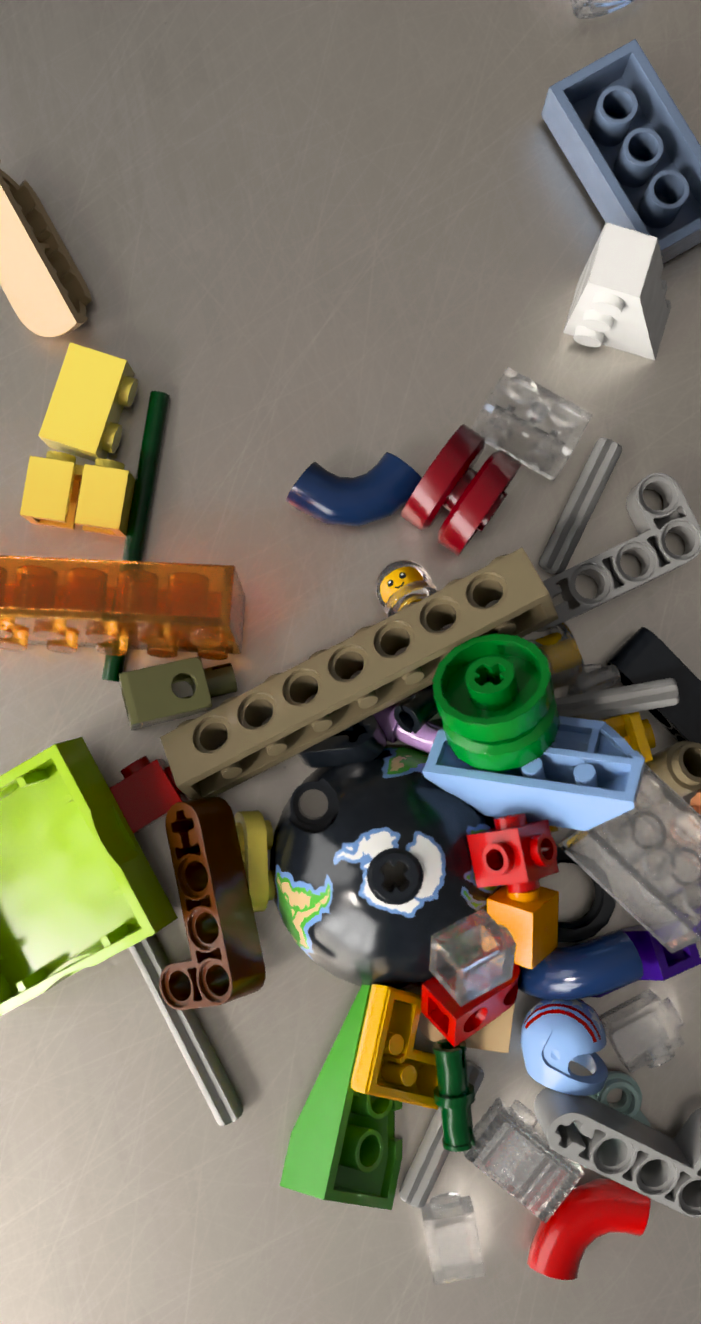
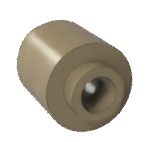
(679, 766)

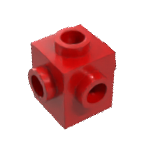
(513, 853)

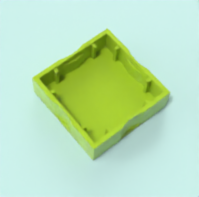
(68, 874)

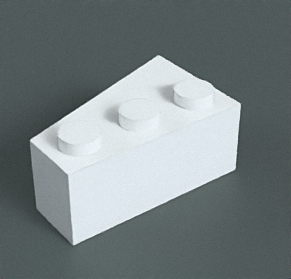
(621, 294)

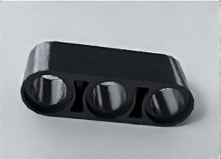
(649, 659)

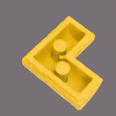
(385, 1054)

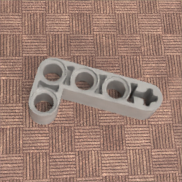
(647, 547)
(626, 1148)

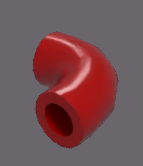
(582, 1217)

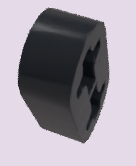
(353, 745)

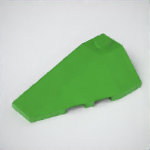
(345, 1138)

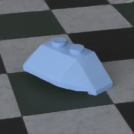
(575, 784)

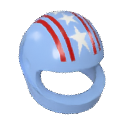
(560, 1033)

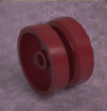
(465, 493)

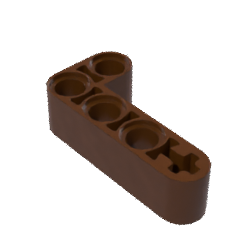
(215, 909)

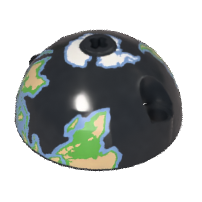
(333, 876)

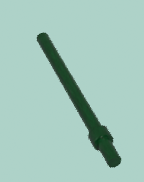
(141, 501)

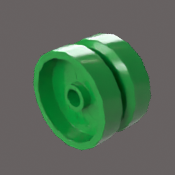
(496, 702)

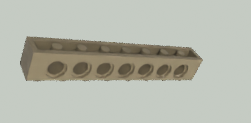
(342, 702)

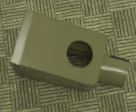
(150, 695)

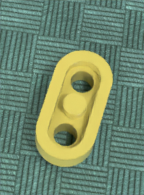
(255, 839)

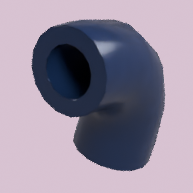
(355, 499)
(584, 969)

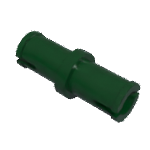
(454, 1096)

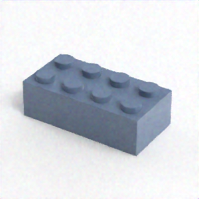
(630, 147)

